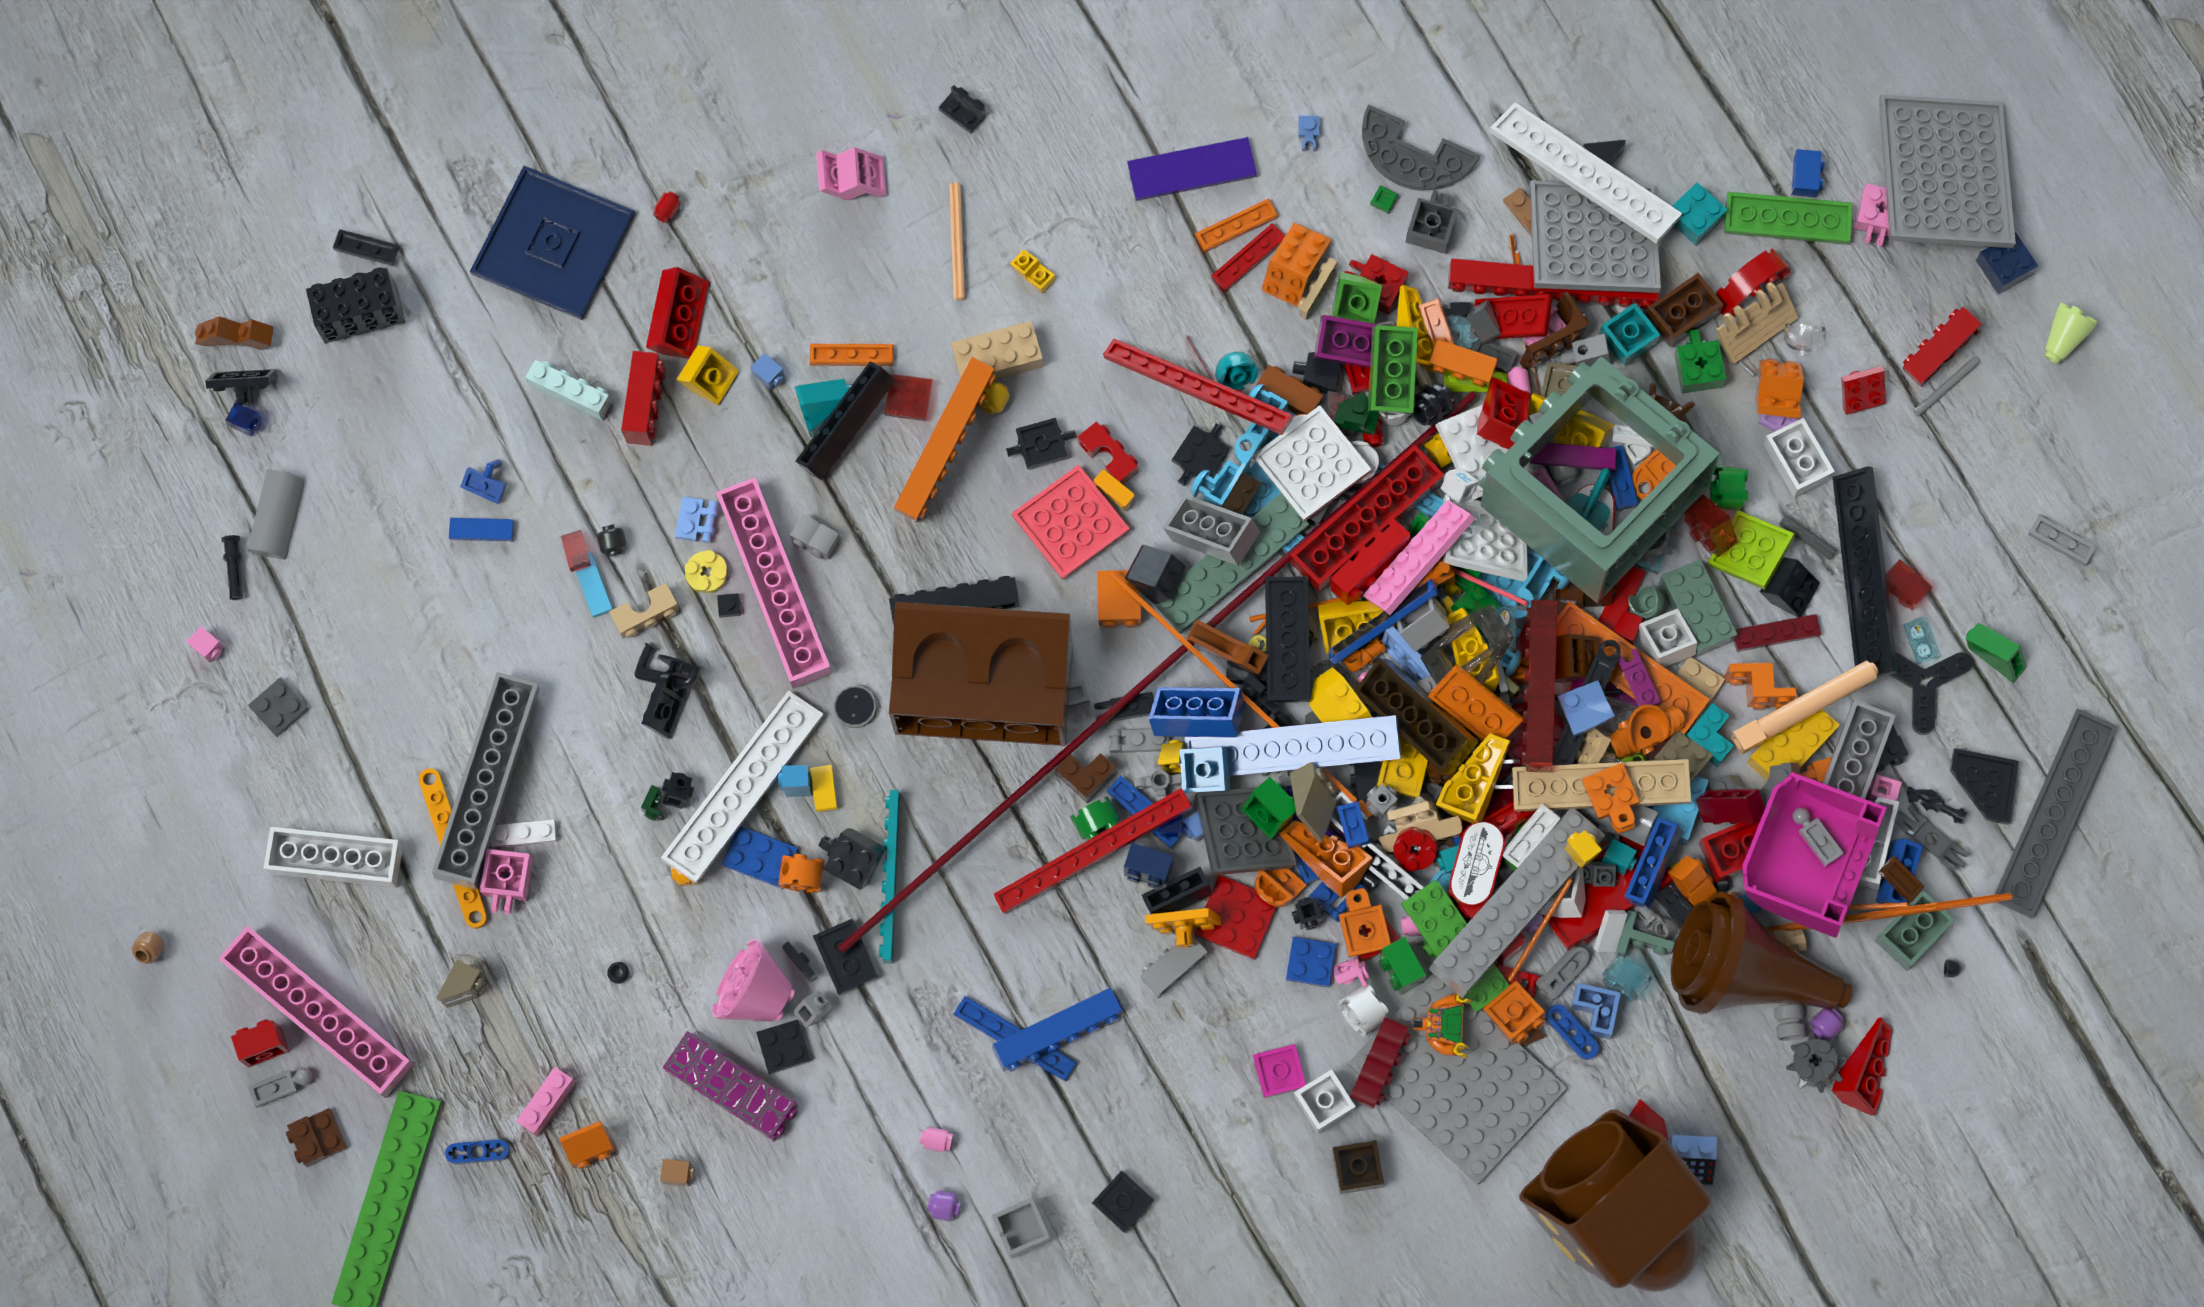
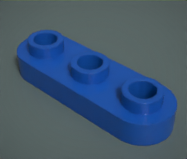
(1568, 1023)

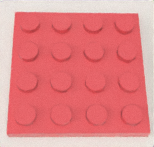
(1070, 522)

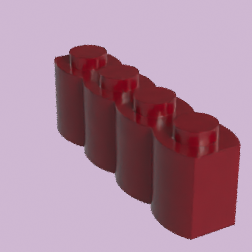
(1379, 1062)

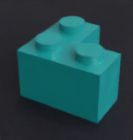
(1706, 734)

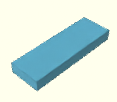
(594, 589)

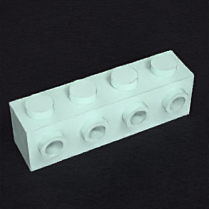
(568, 390)

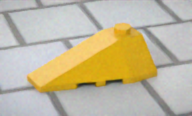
(1410, 316)
(1341, 620)
(1469, 646)

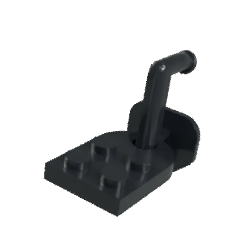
(668, 692)

